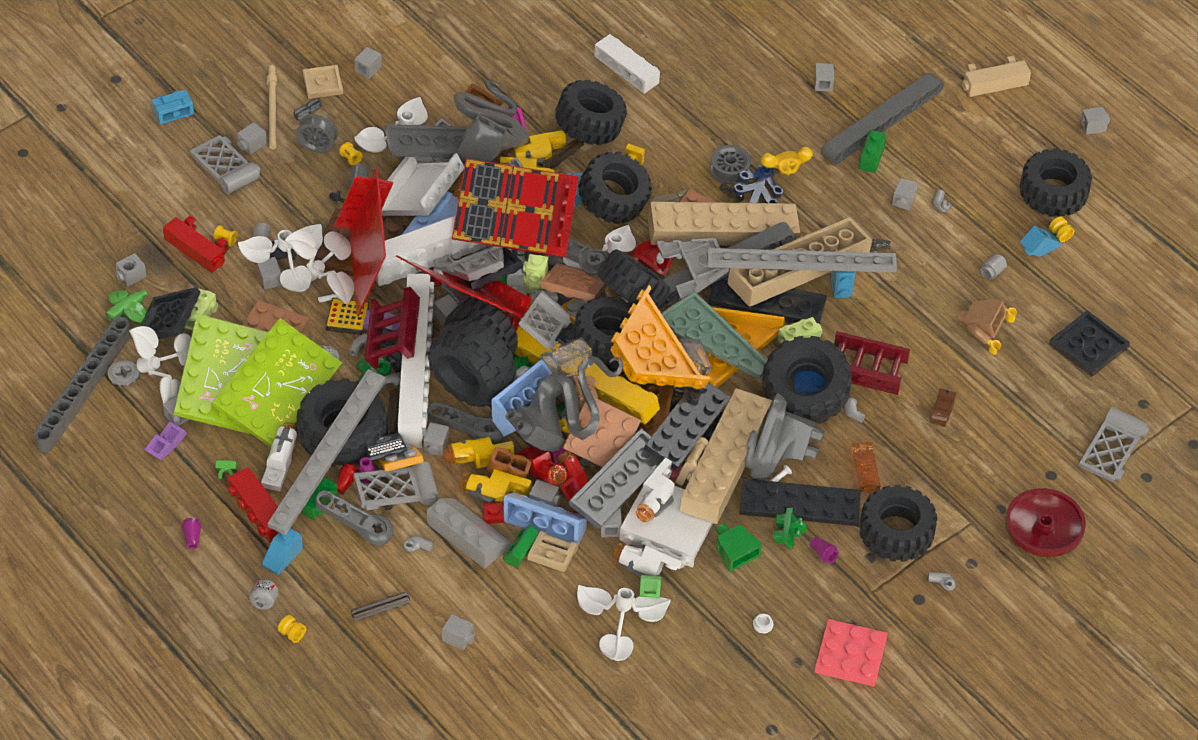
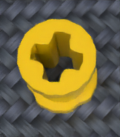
(350, 153)
(230, 236)

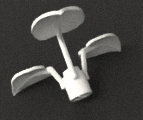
(410, 113)
(618, 239)
(304, 245)
(259, 248)
(146, 342)
(596, 600)

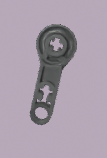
(584, 256)
(465, 422)
(357, 519)

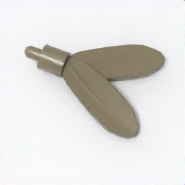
(670, 197)

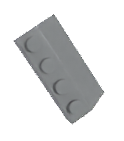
(467, 531)

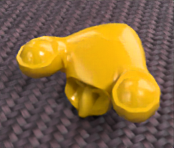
(788, 161)

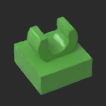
(226, 466)
(650, 586)

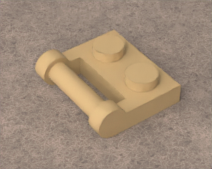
(692, 461)
(551, 555)

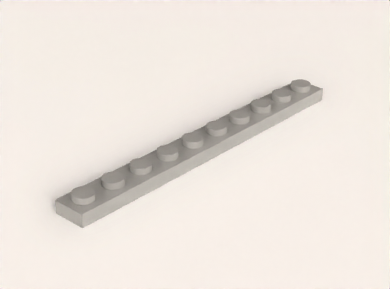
(801, 260)
(326, 452)

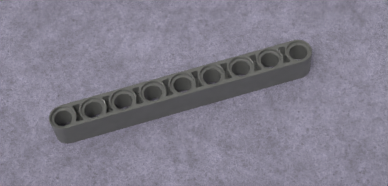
(882, 117)
(766, 240)
(82, 384)

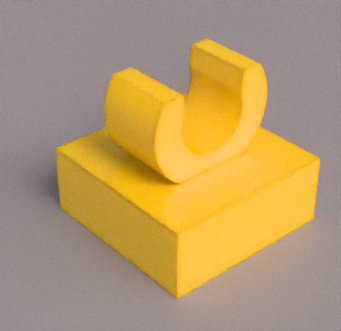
(635, 153)

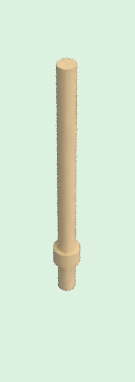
(272, 82)

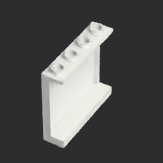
(420, 186)
(669, 531)

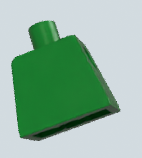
(736, 546)

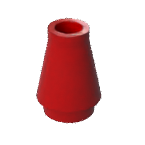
(345, 478)

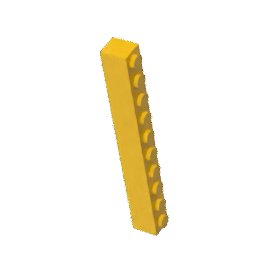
(611, 390)

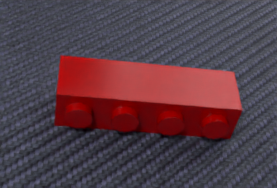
(254, 500)

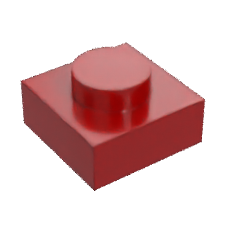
(493, 513)

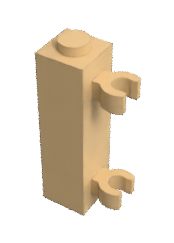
(996, 78)

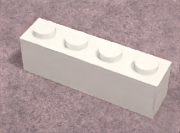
(627, 63)

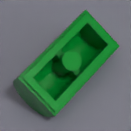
(521, 546)

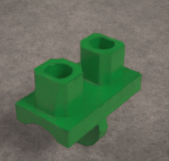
(791, 527)

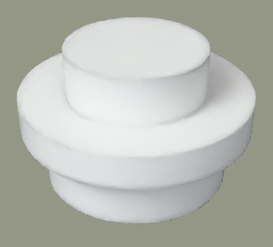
(763, 623)

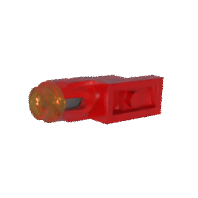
(543, 467)
(576, 475)

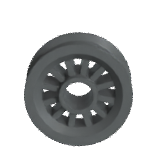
(316, 133)
(728, 163)

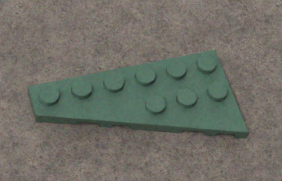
(697, 320)

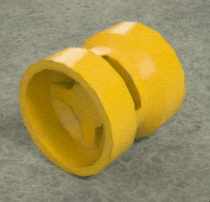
(1061, 229)
(289, 627)

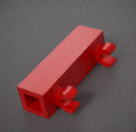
(194, 245)

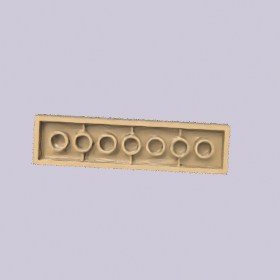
(724, 221)
(762, 284)
(724, 457)

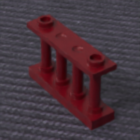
(406, 333)
(872, 378)

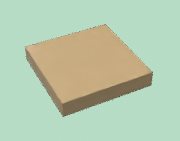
(322, 81)

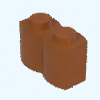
(507, 462)

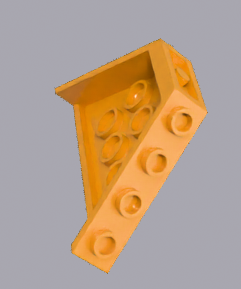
(754, 328)
(652, 350)

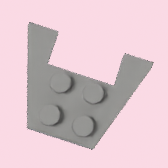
(695, 256)
(474, 265)

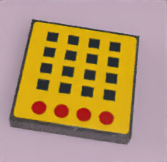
(344, 319)

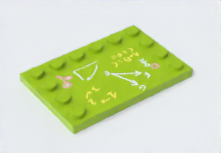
(212, 360)
(275, 381)

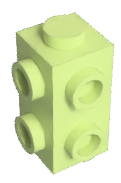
(535, 270)
(205, 306)
(804, 328)

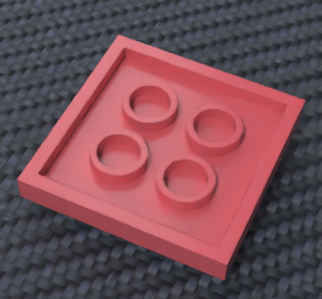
(851, 652)

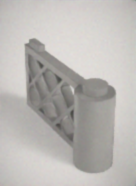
(236, 175)
(554, 315)
(1123, 427)
(421, 481)

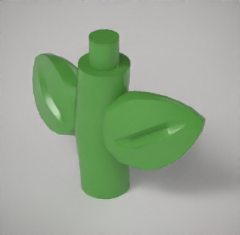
(127, 304)

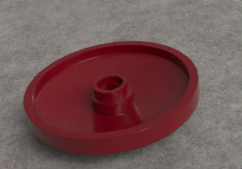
(1045, 522)

